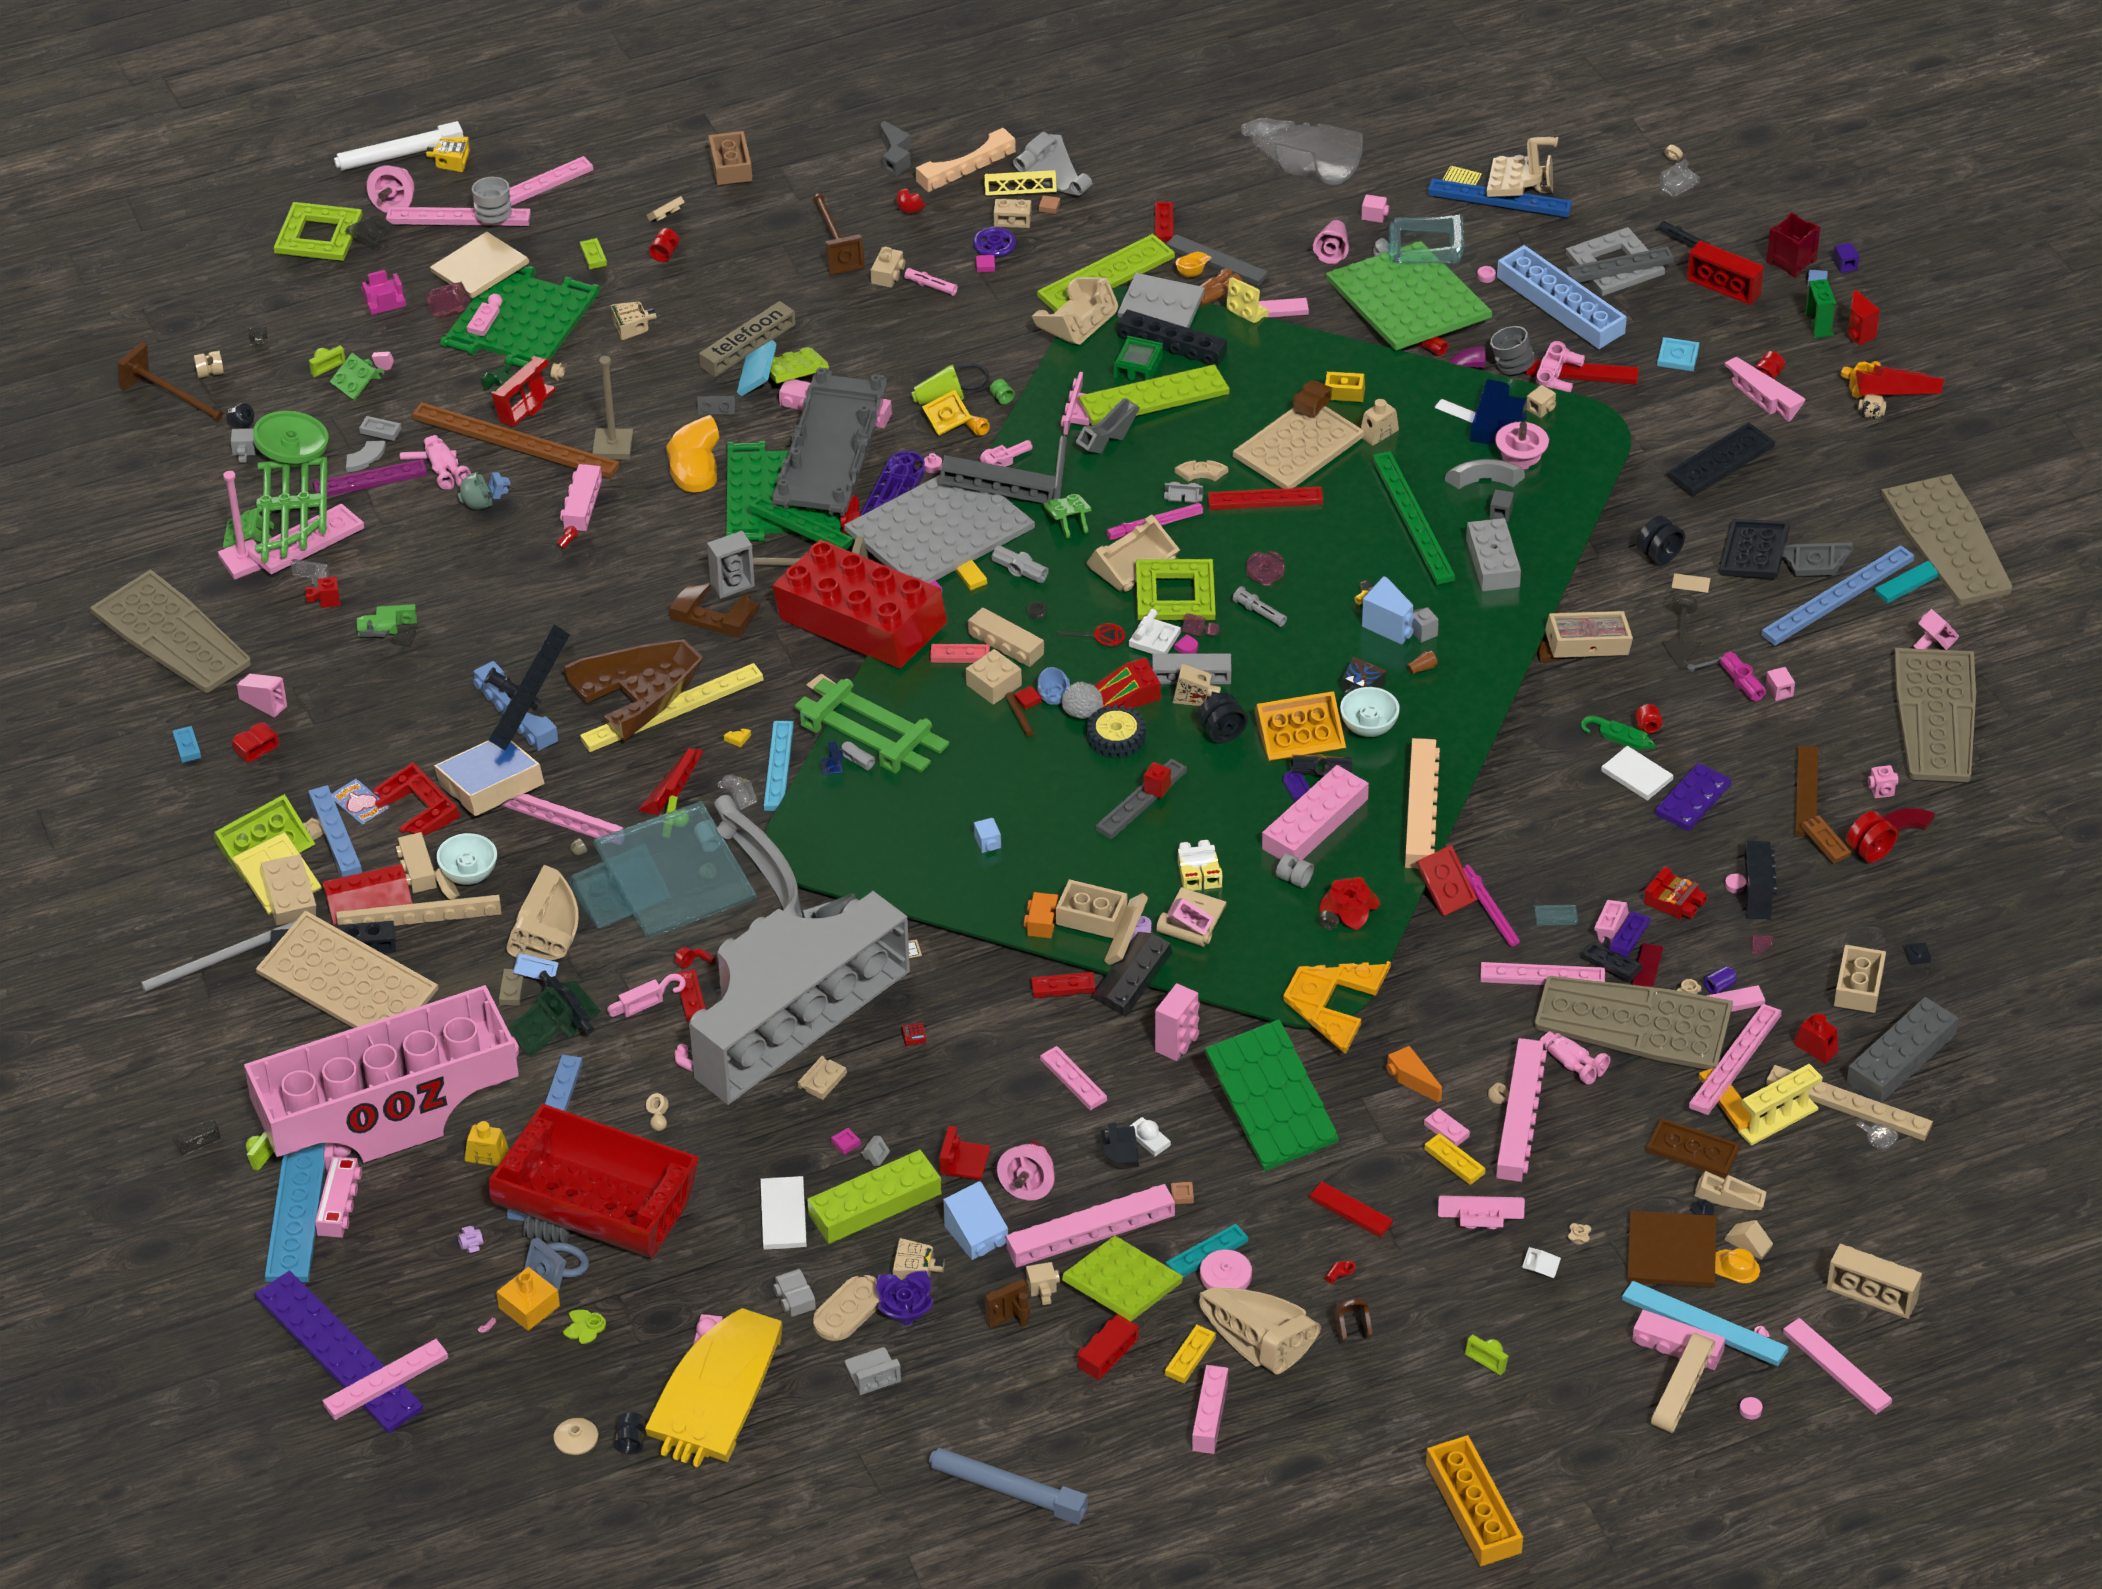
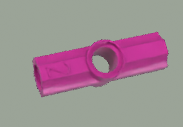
(1743, 676)

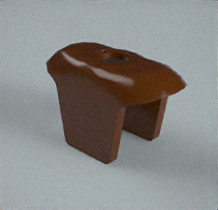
(1352, 1305)

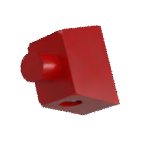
(1818, 1038)

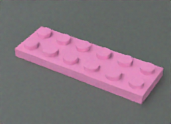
(340, 525)

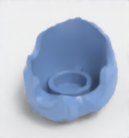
(1052, 685)

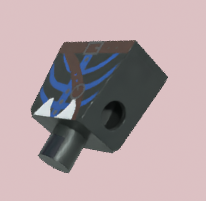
(1362, 674)

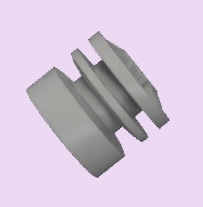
(491, 199)

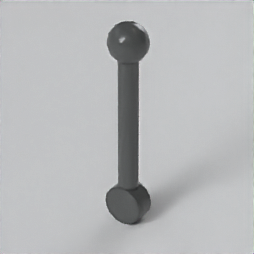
(1691, 668)

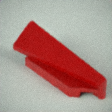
(1897, 381)
(672, 783)

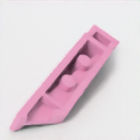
(1764, 390)

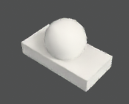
(1149, 1136)

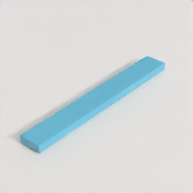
(1734, 1335)

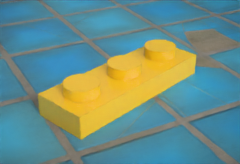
(1454, 1159)
(1190, 1354)

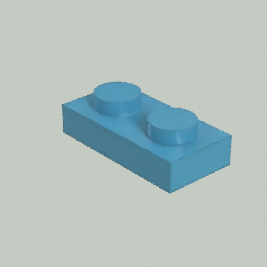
(186, 744)

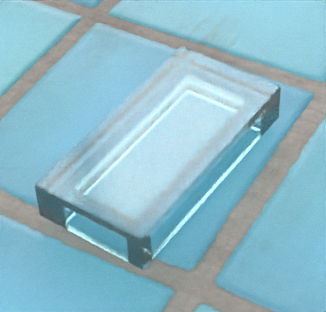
(1556, 915)

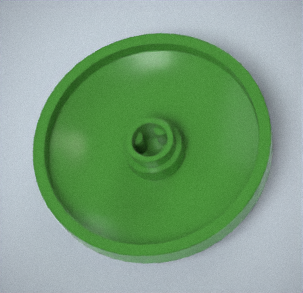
(290, 437)

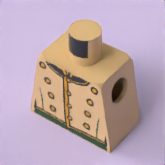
(631, 318)

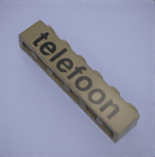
(747, 338)

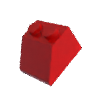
(1863, 319)

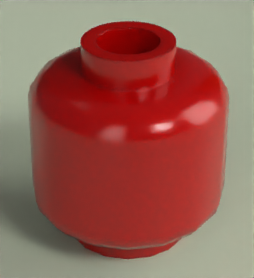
(1648, 718)

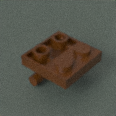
(1007, 1304)

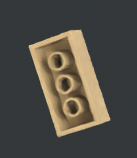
(1874, 1281)

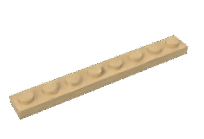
(425, 911)
(1862, 1107)

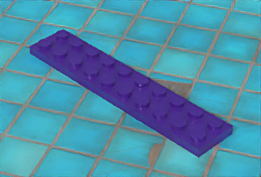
(334, 1346)

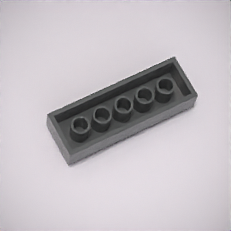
(1902, 1050)

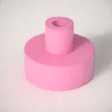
(933, 463)

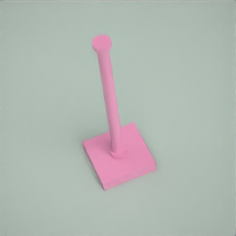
(237, 557)

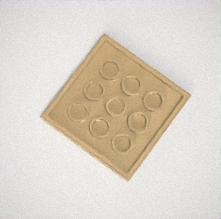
(480, 264)

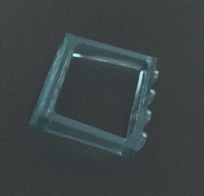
(1450, 224)

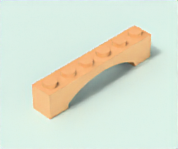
(935, 175)

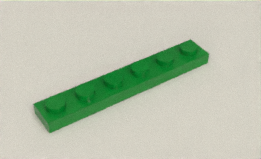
(799, 523)

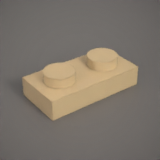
(672, 206)

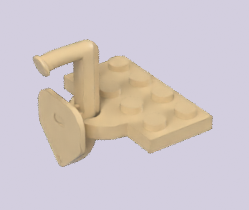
(1512, 174)

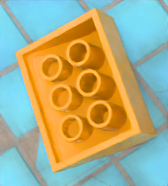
(1300, 726)

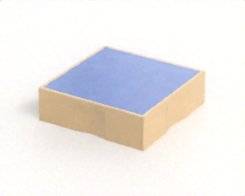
(488, 775)

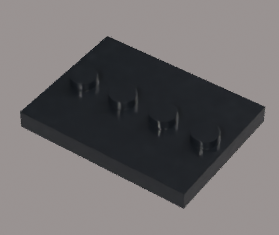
(1755, 548)

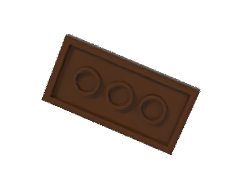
(1693, 1148)

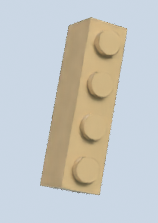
(1006, 637)

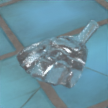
(1880, 1135)

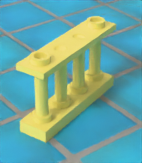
(1776, 1094)

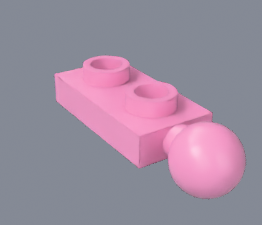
(485, 315)

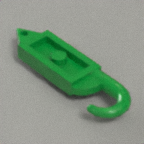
(1620, 733)

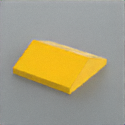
(946, 412)

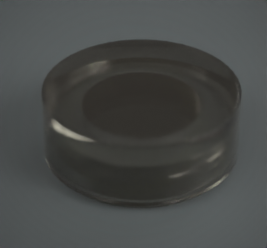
(1037, 610)
(1328, 920)

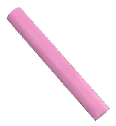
(419, 455)

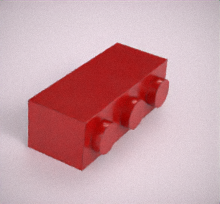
(1107, 1346)

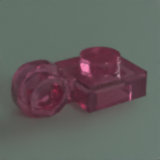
(1195, 624)

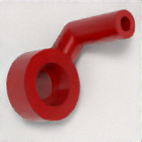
(685, 957)

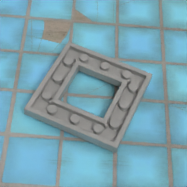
(1620, 239)

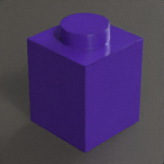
(1846, 257)

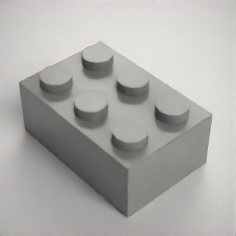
(731, 564)

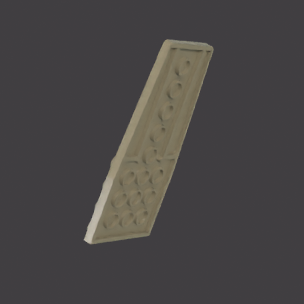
(1950, 537)
(172, 631)
(1937, 712)
(1637, 1019)

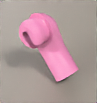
(681, 1057)

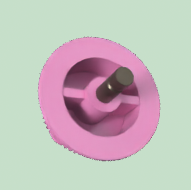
(390, 187)
(1522, 443)
(1026, 1171)

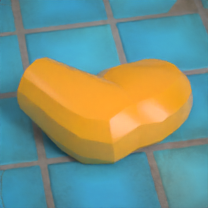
(691, 455)

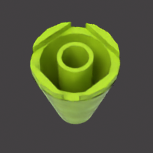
(937, 386)

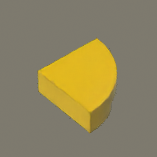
(738, 737)

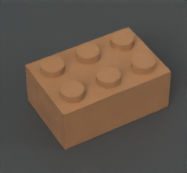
(730, 158)

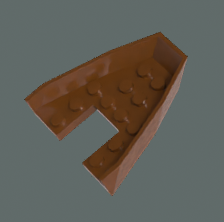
(646, 673)

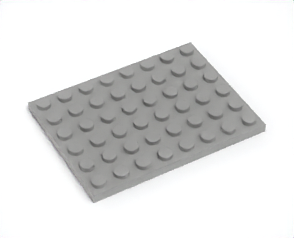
(938, 528)

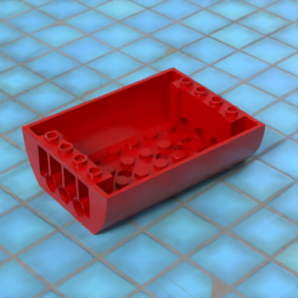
(602, 1172)

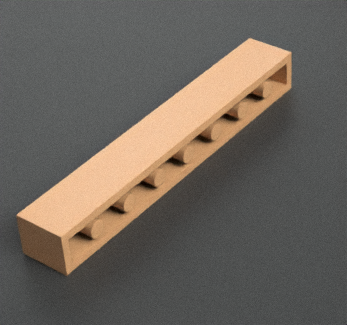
(1421, 801)

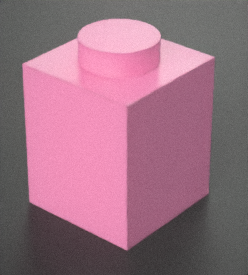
(1374, 208)
(1780, 683)

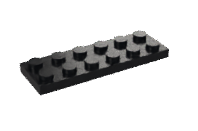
(1721, 459)

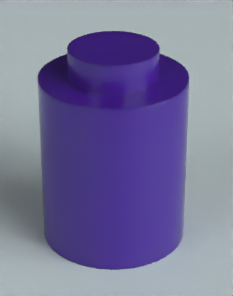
(1720, 980)

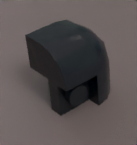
(1120, 1146)

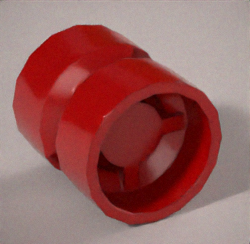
(664, 245)
(1771, 364)

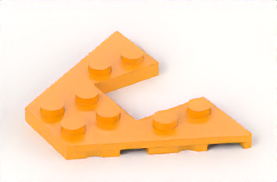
(1313, 988)

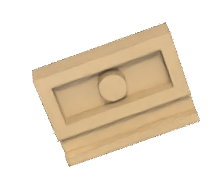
(822, 1077)

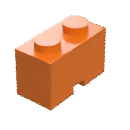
(1041, 915)

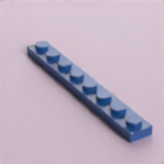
(1478, 194)

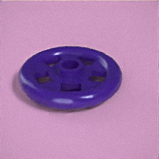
(994, 241)

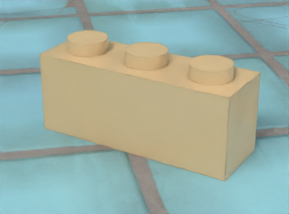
(416, 862)

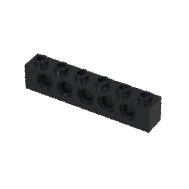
(1174, 337)
(377, 935)

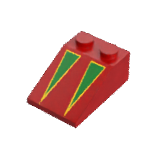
(1130, 686)

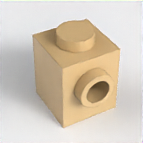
(1541, 401)

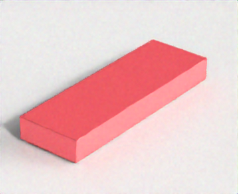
(958, 652)

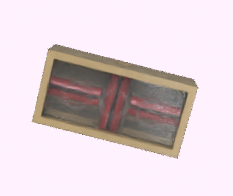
(1588, 634)

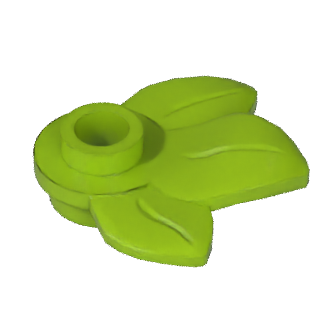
(584, 1326)

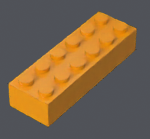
(1474, 1500)

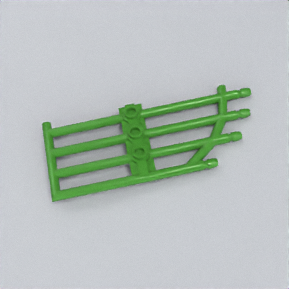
(287, 503)

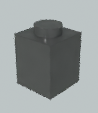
(1501, 505)

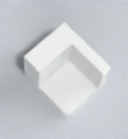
(1541, 1262)

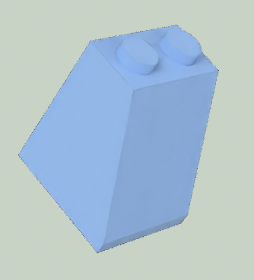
(1388, 612)
(974, 1221)

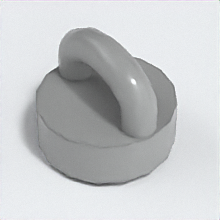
(1382, 246)

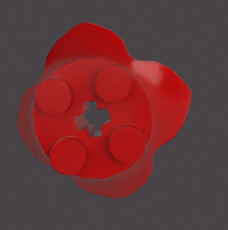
(1351, 901)

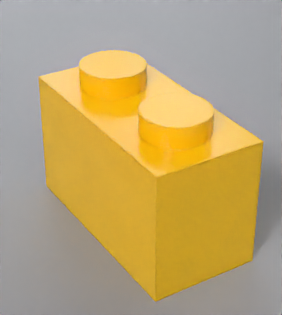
(1346, 386)

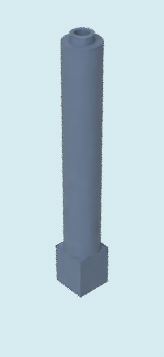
(1065, 1503)

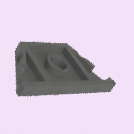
(1816, 558)

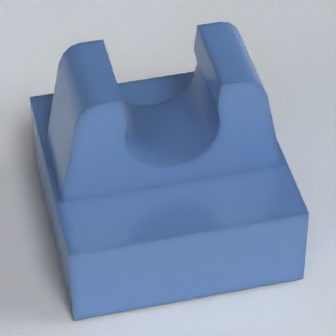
(497, 485)

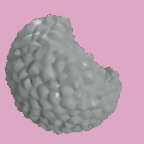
(1082, 700)

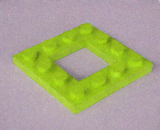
(290, 243)
(1200, 569)

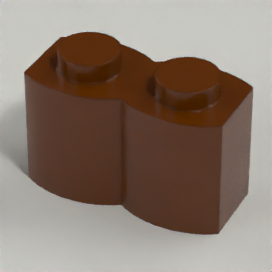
(1312, 398)

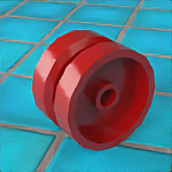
(1872, 836)

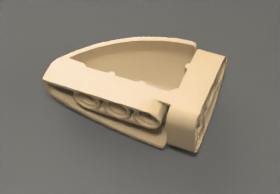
(546, 918)
(1260, 1326)

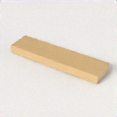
(1126, 929)

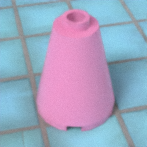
(1332, 243)

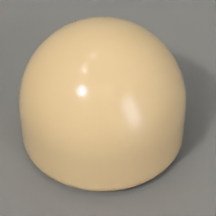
(1495, 1096)

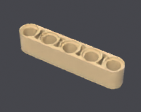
(1683, 1382)

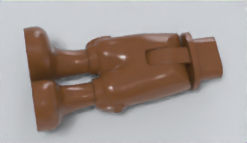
(1217, 286)

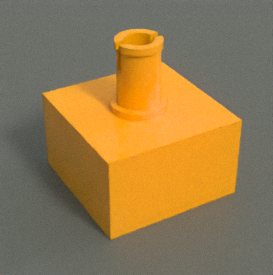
(528, 1298)

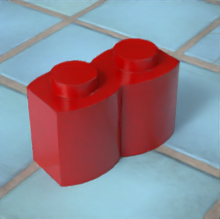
(255, 742)

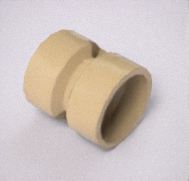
(202, 367)

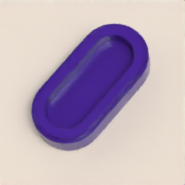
(1295, 785)

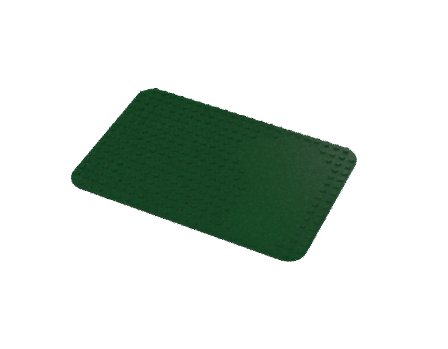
(1048, 791)

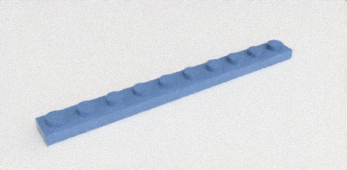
(1837, 595)
(558, 1097)

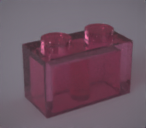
(448, 299)

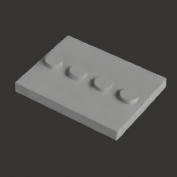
(1162, 299)

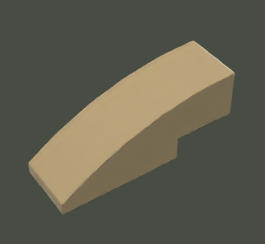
(1730, 1192)

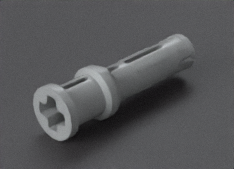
(1252, 603)

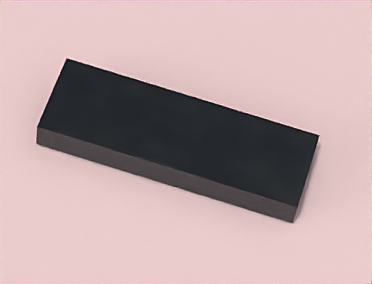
(1611, 961)

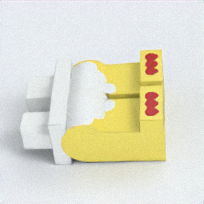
(1198, 865)

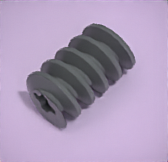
(540, 1229)

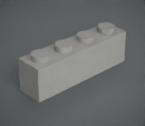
(1169, 665)

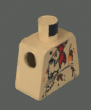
(1193, 686)

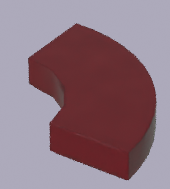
(1910, 818)

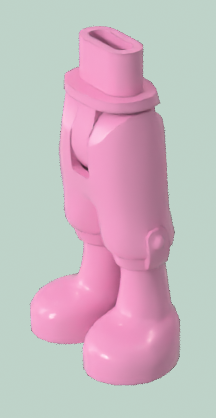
(443, 459)
(1572, 1054)

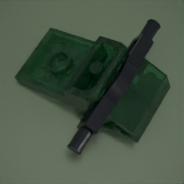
(559, 1009)

